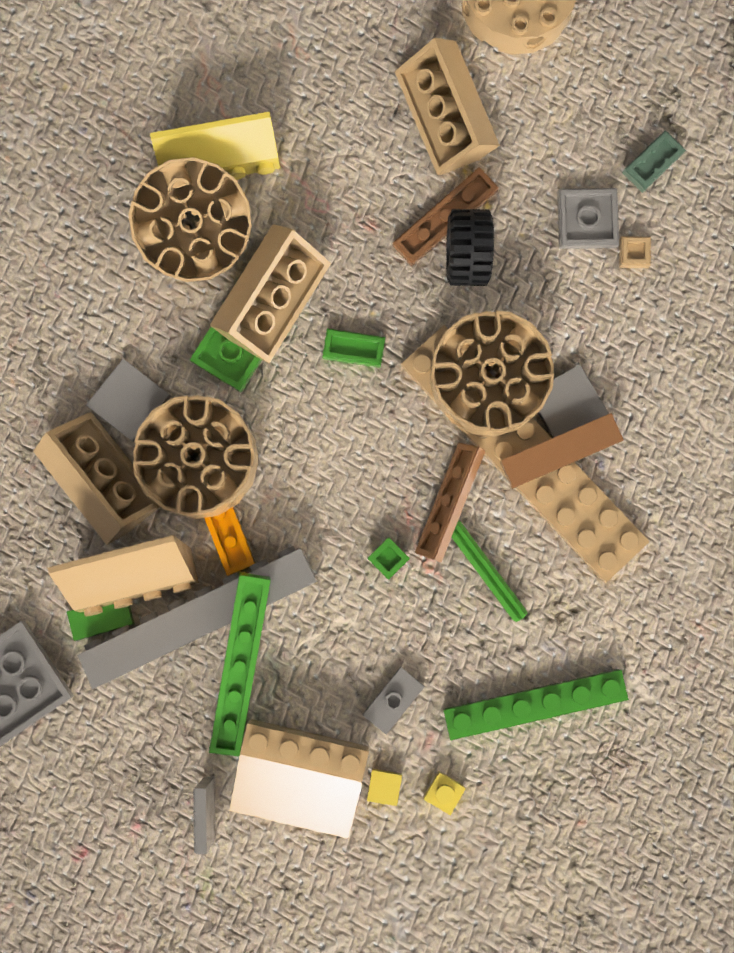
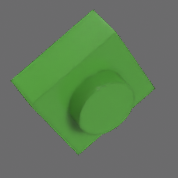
(388, 558)

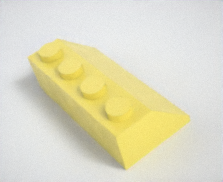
(235, 144)

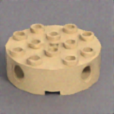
(517, 24)
(163, 203)
(476, 347)
(166, 464)

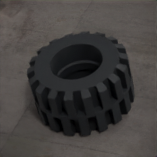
(469, 247)

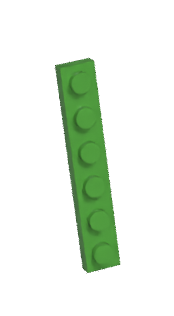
(239, 664)
(535, 704)

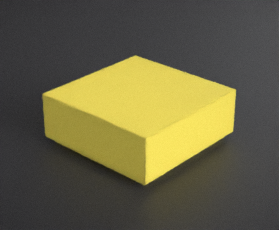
(384, 787)

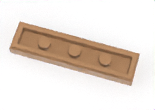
(433, 225)
(561, 450)
(450, 501)

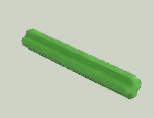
(488, 573)

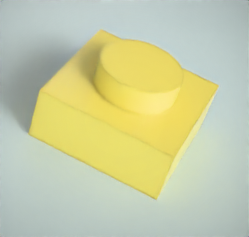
(444, 793)

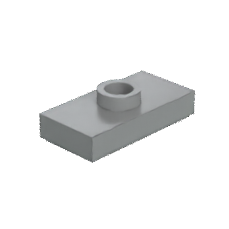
(393, 700)

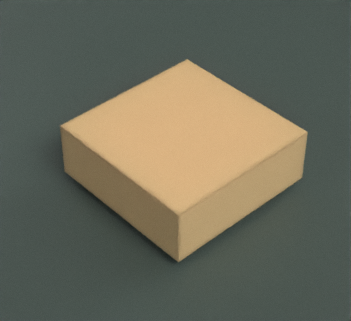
(634, 252)

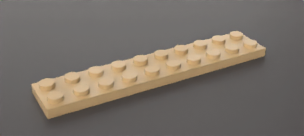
(562, 497)

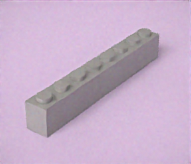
(188, 620)

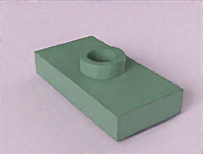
(654, 161)

